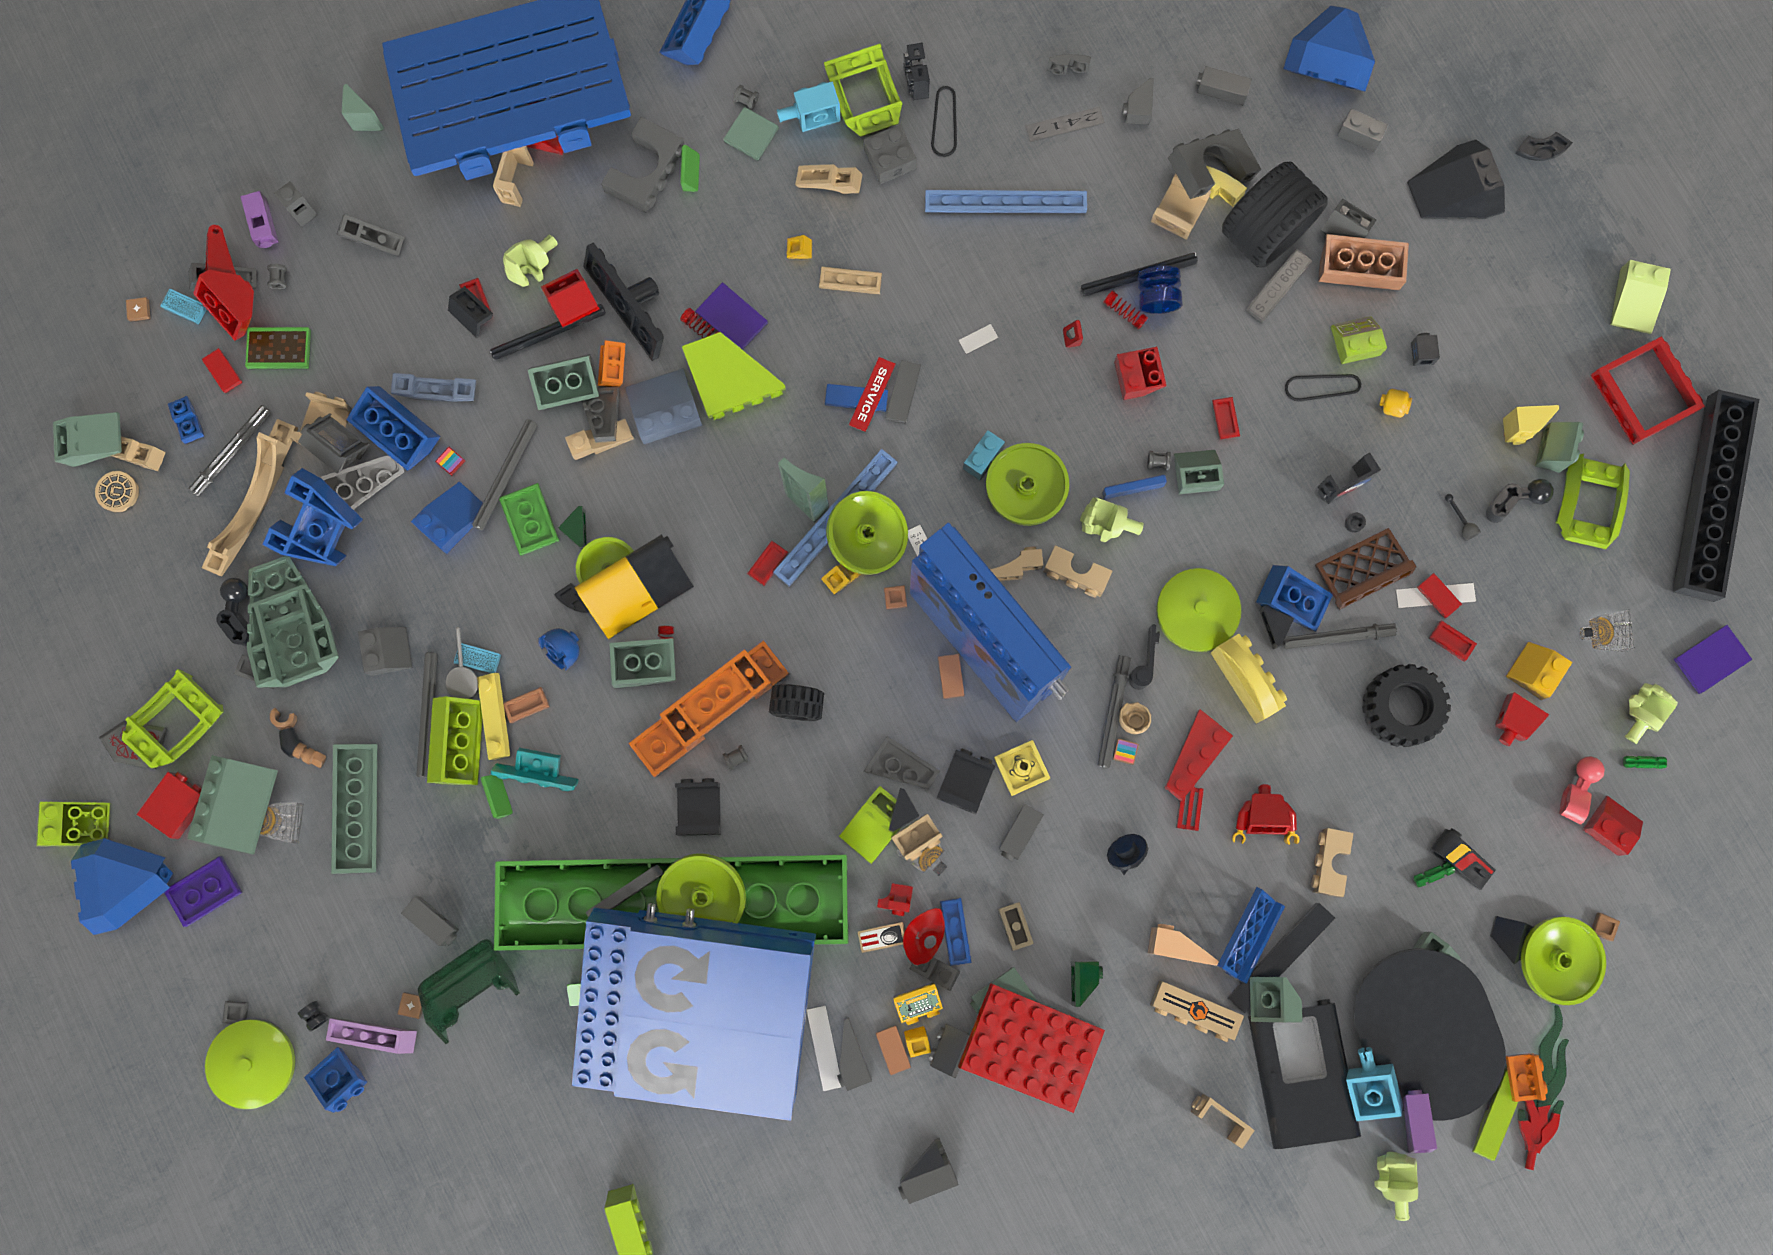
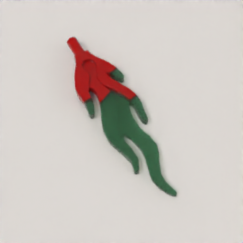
(1538, 1129)

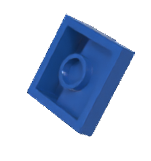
(336, 1081)

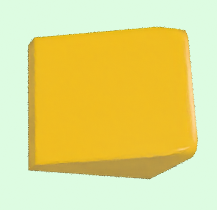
(799, 247)
(917, 1041)

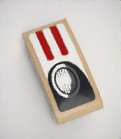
(881, 937)

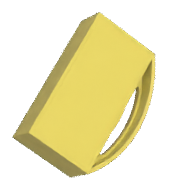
(1248, 678)

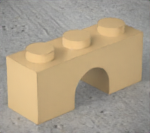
(1060, 568)
(1326, 879)

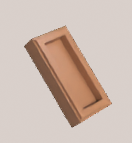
(951, 676)
(526, 705)
(893, 1050)

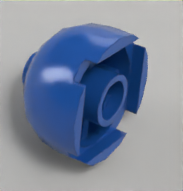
(561, 647)

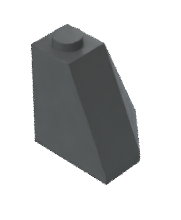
(928, 1175)

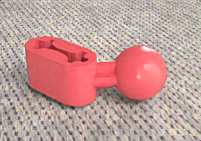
(1576, 798)

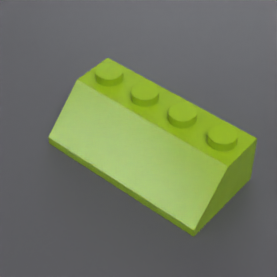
(455, 741)

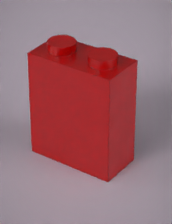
(171, 805)

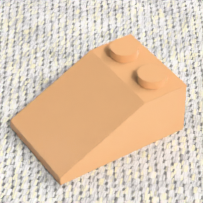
(1174, 944)

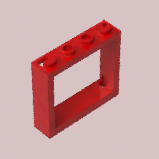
(1619, 404)

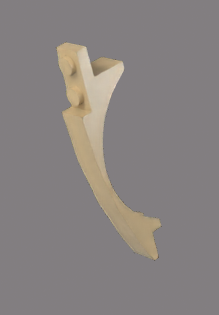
(268, 469)

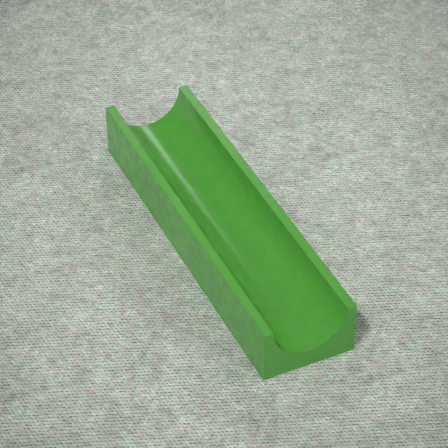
(547, 900)

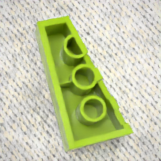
(627, 1222)

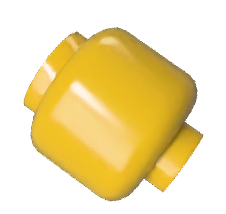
(1396, 403)

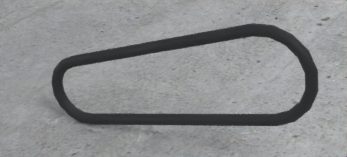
(954, 119)
(1322, 396)

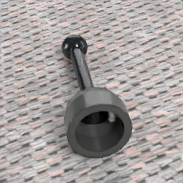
(1469, 530)

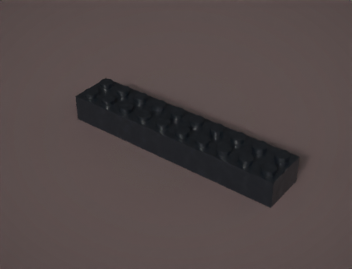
(1716, 496)

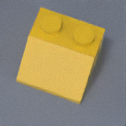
(1539, 670)

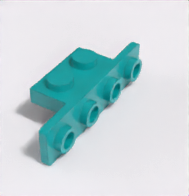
(536, 768)

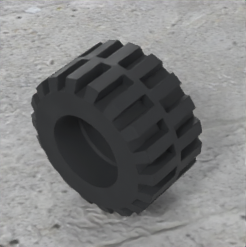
(796, 702)

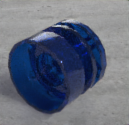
(1160, 290)

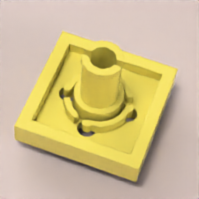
(1027, 753)

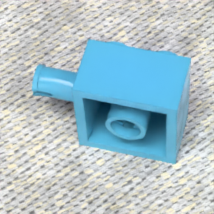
(813, 107)
(1370, 1079)

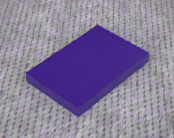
(731, 316)
(1713, 659)
(202, 891)

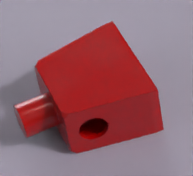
(1518, 719)

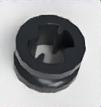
(1353, 528)

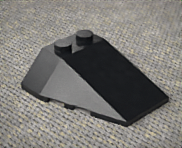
(1460, 185)

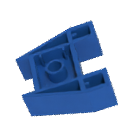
(318, 522)

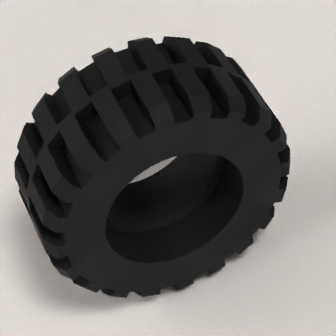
(1432, 697)

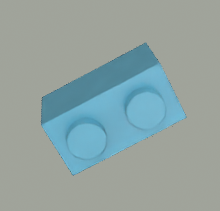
(983, 455)

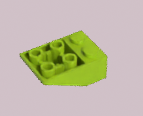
(71, 823)
(869, 829)

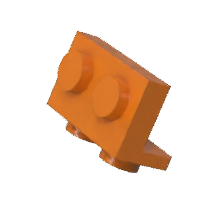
(1526, 1077)

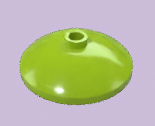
(599, 555)

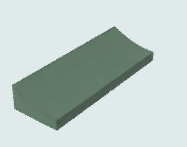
(804, 489)
(354, 808)

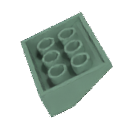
(232, 804)

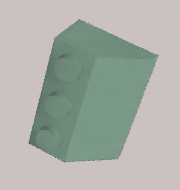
(564, 382)

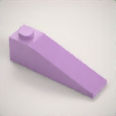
(371, 1036)

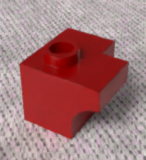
(897, 900)

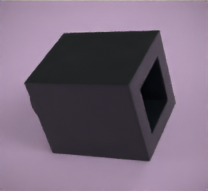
(1425, 349)

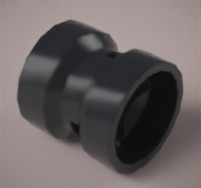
(313, 1016)

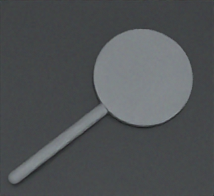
(461, 681)

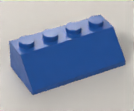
(694, 30)
(392, 427)

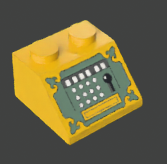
(918, 1003)

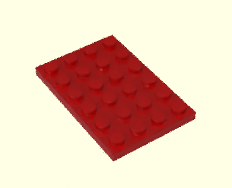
(1031, 1048)

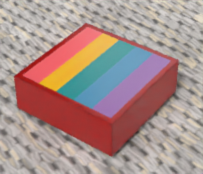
(450, 461)

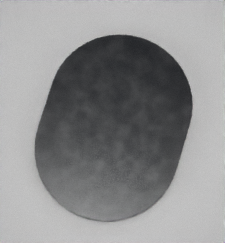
(1435, 1029)

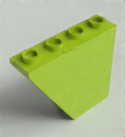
(728, 376)

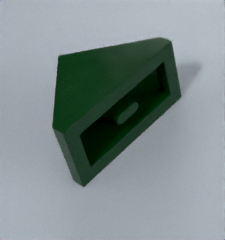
(575, 527)

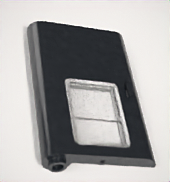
(1305, 1078)

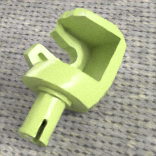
(527, 258)
(1107, 520)
(1649, 710)
(1398, 1181)

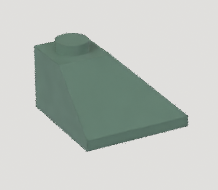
(1274, 1000)

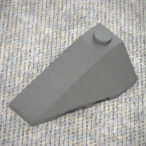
(363, 480)

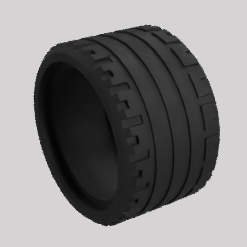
(1274, 214)

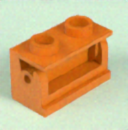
(611, 364)

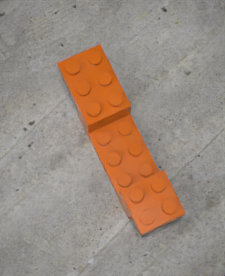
(706, 706)

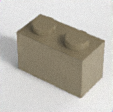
(1015, 926)

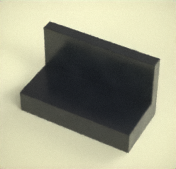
(469, 310)

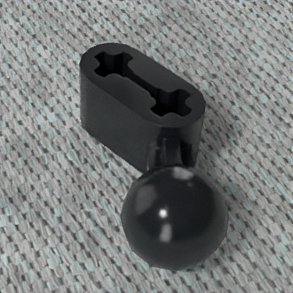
(1538, 492)
(233, 592)

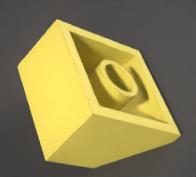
(1526, 421)

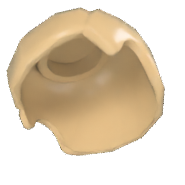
(1134, 718)

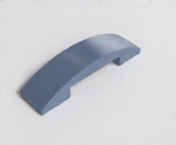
(433, 389)

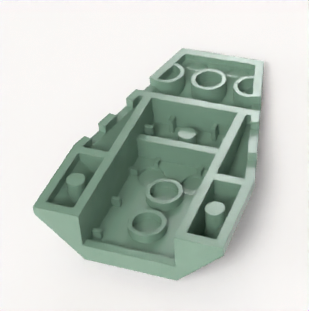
(286, 627)

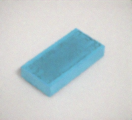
(183, 306)
(479, 659)

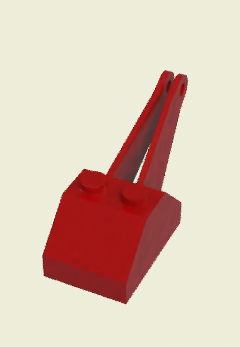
(221, 290)

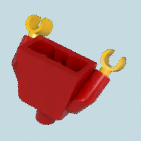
(1266, 815)

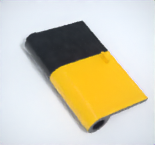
(634, 586)

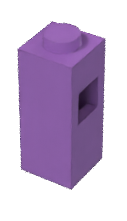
(259, 219)

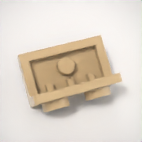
(917, 837)

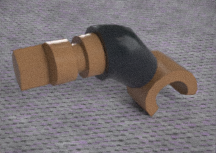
(290, 742)

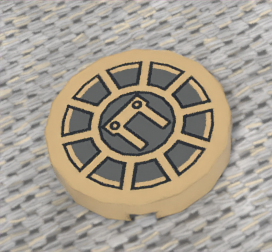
(116, 491)

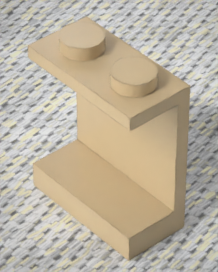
(503, 183)
(1177, 211)
(322, 406)
(1241, 1131)

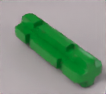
(1644, 762)
(1433, 874)

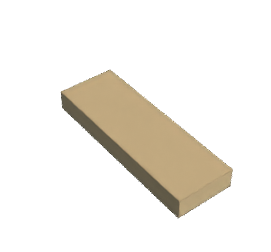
(850, 280)

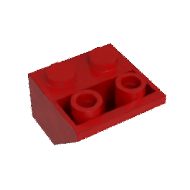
(569, 297)
(1139, 372)

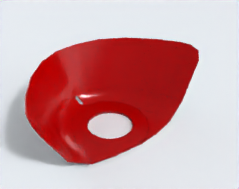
(927, 924)

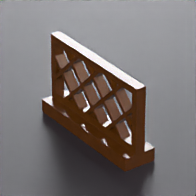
(1370, 585)

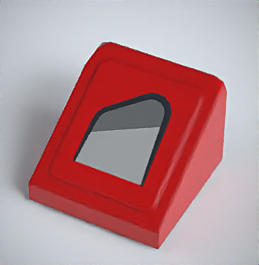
(1073, 334)

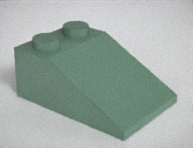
(642, 662)

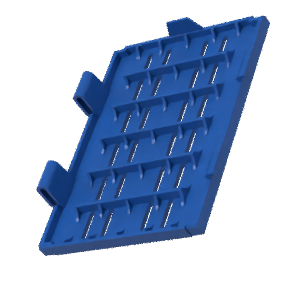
(518, 127)

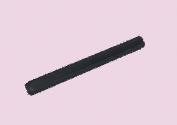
(1131, 276)
(540, 335)

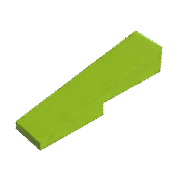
(1495, 1121)

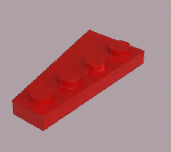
(1200, 749)

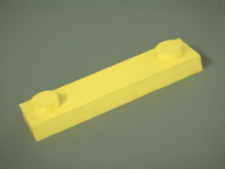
(493, 716)

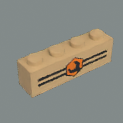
(1197, 1011)

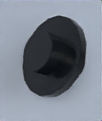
(1127, 852)

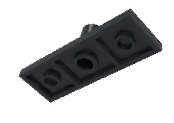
(626, 300)

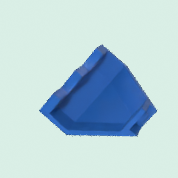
(1333, 50)
(115, 883)

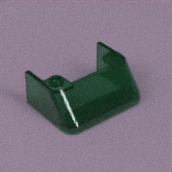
(460, 982)

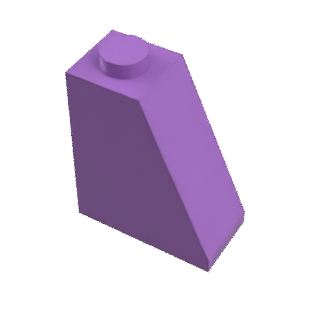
(1419, 1123)

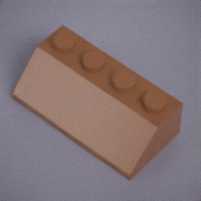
(1364, 262)

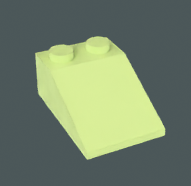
(1639, 296)

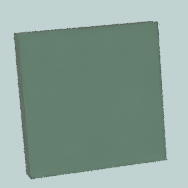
(751, 133)

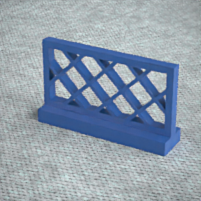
(1251, 936)

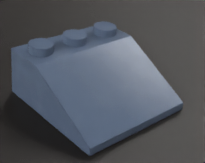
(663, 406)

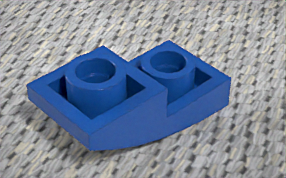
(186, 419)

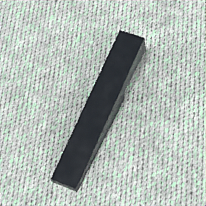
(1285, 951)

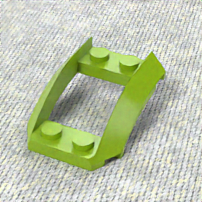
(856, 63)
(1601, 474)
(193, 698)

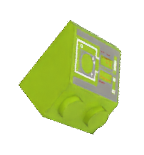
(1358, 339)

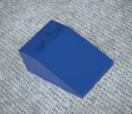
(449, 516)
(1295, 596)

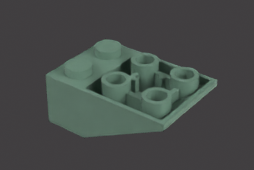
(86, 438)

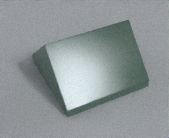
(358, 113)

